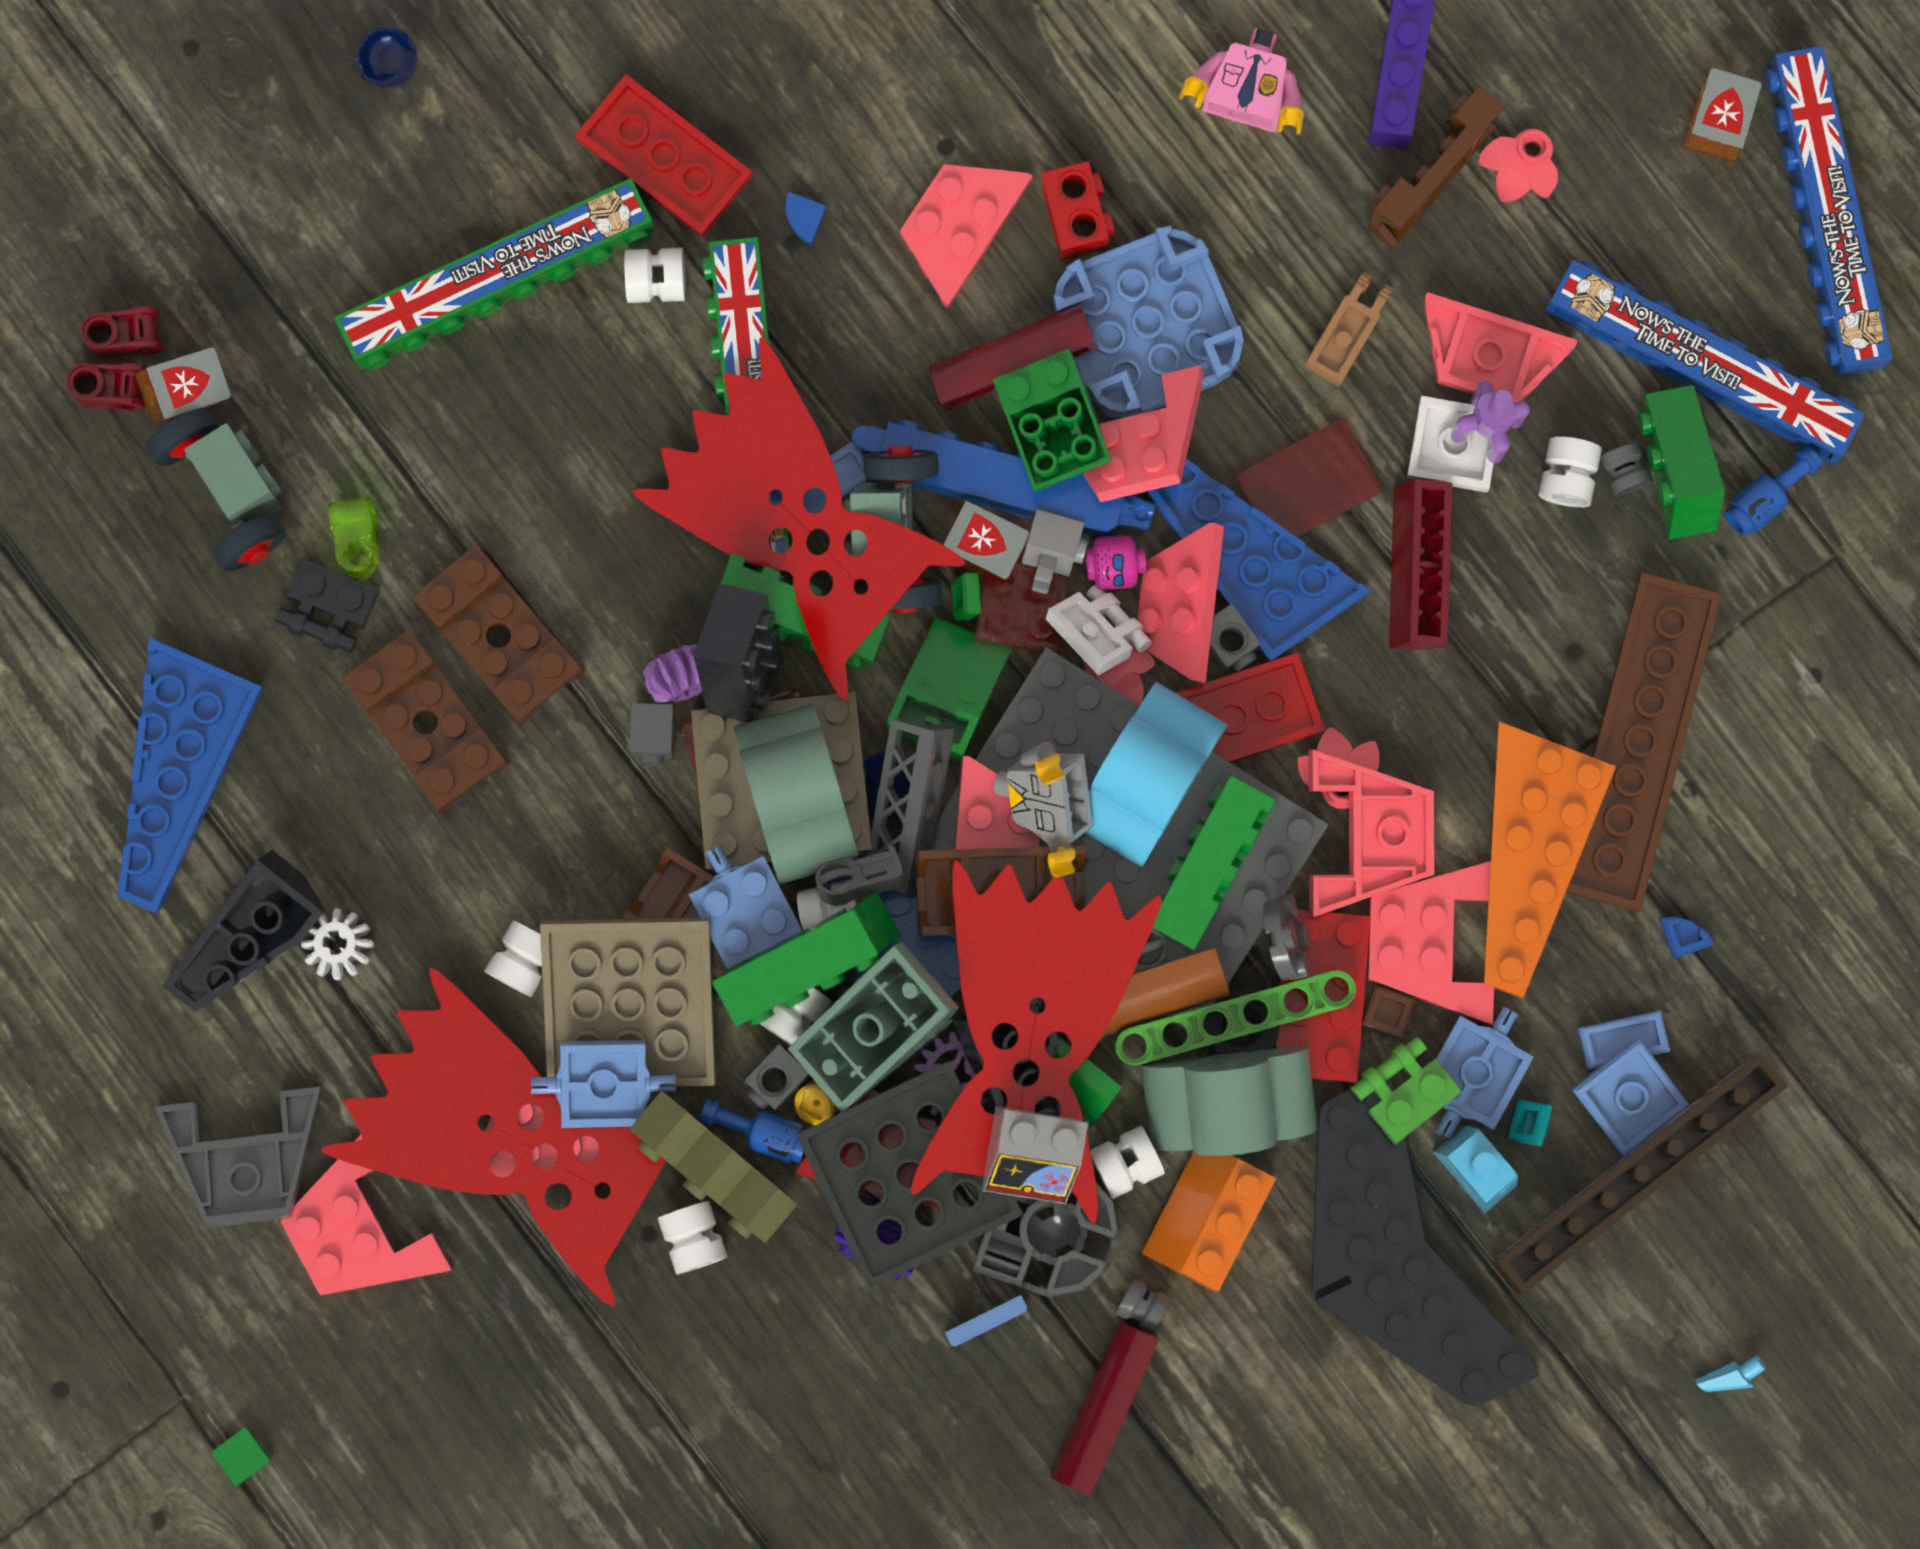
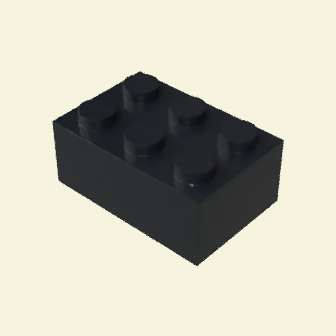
(738, 654)

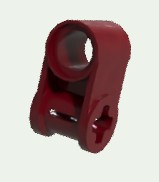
(126, 332)
(115, 386)

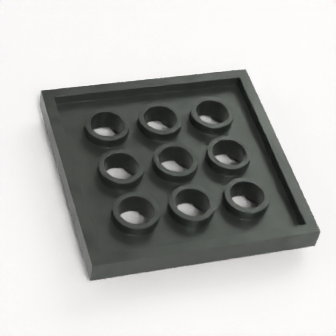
(842, 1183)

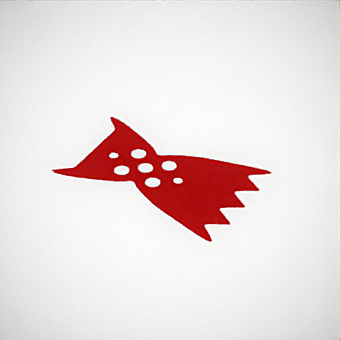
(725, 501)
(1007, 959)
(433, 1137)

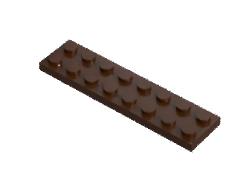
(1644, 735)

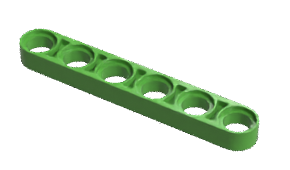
(1236, 1023)

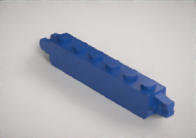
(1001, 481)

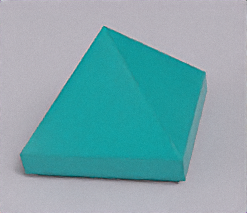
(1530, 1122)

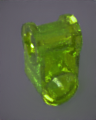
(354, 530)

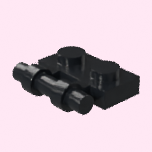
(333, 594)

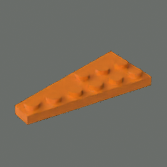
(1540, 827)

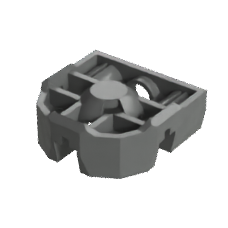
(1043, 1238)

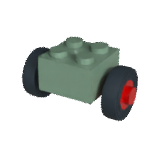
(229, 471)
(893, 502)

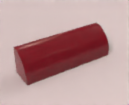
(972, 371)
(1420, 565)
(1104, 1409)

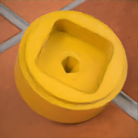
(813, 1104)

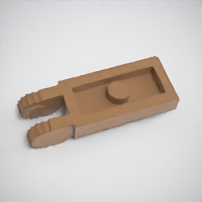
(1347, 333)

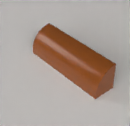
(1170, 990)

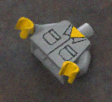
(1050, 799)

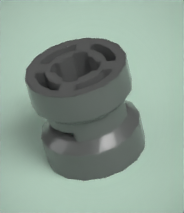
(1624, 473)
(1143, 1305)

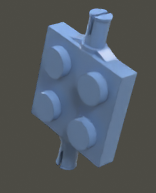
(744, 909)
(1485, 1070)
(602, 1083)

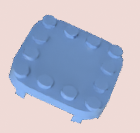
(1151, 314)

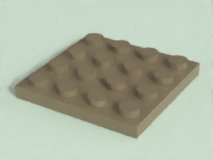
(724, 790)
(632, 984)

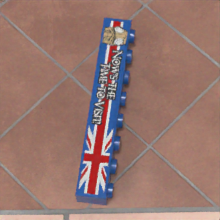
(1828, 212)
(1697, 357)

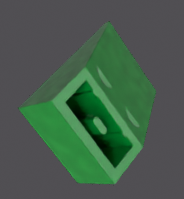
(1052, 420)
(950, 684)

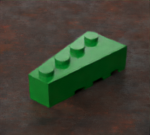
(787, 613)
(1213, 861)
(806, 961)

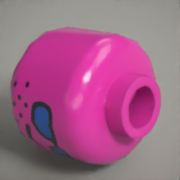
(1114, 562)

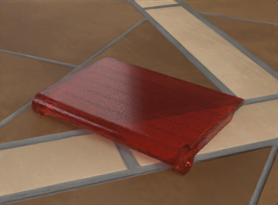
(1311, 480)

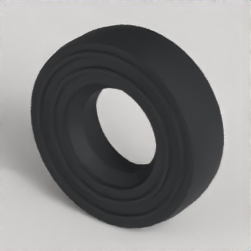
(1263, 1040)

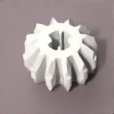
(327, 956)

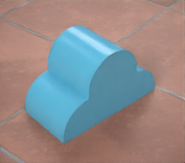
(1150, 772)

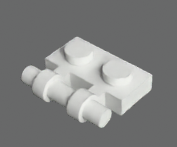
(1091, 635)

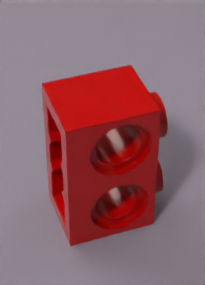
(1067, 211)

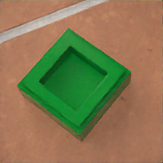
(965, 597)
(241, 1456)

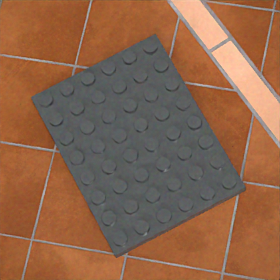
(1087, 718)

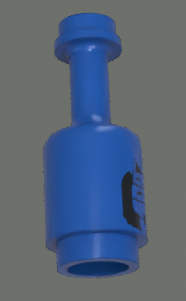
(1766, 496)
(765, 1133)

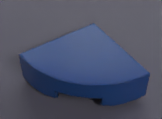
(804, 216)
(1684, 936)

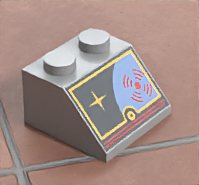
(1033, 1154)

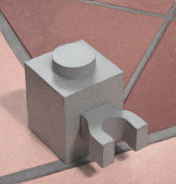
(1053, 547)

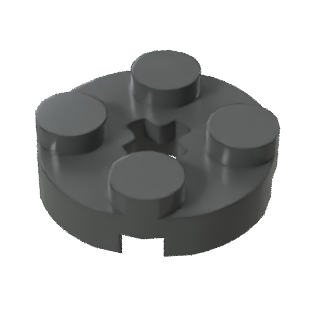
(1288, 937)

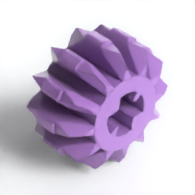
(673, 676)

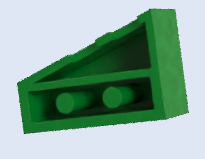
(1682, 462)

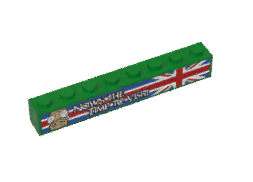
(495, 275)
(741, 321)

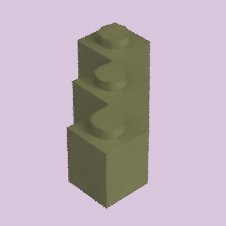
(712, 1168)

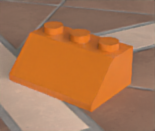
(1208, 1218)

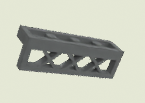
(924, 795)

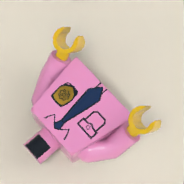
(1248, 85)

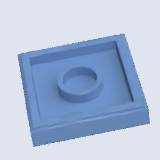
(1630, 1096)

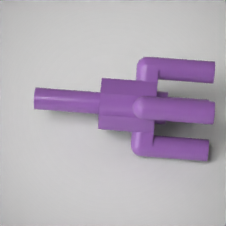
(1491, 418)

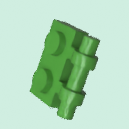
(1414, 1100)

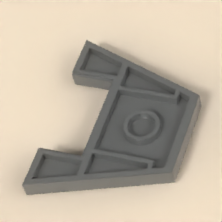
(244, 1176)

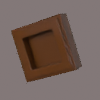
(1388, 1012)

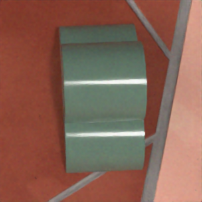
(795, 792)
(874, 1027)
(1230, 1101)

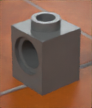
(1231, 622)
(652, 733)
(777, 1060)

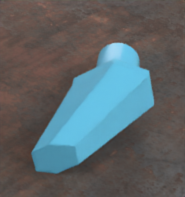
(1732, 1376)

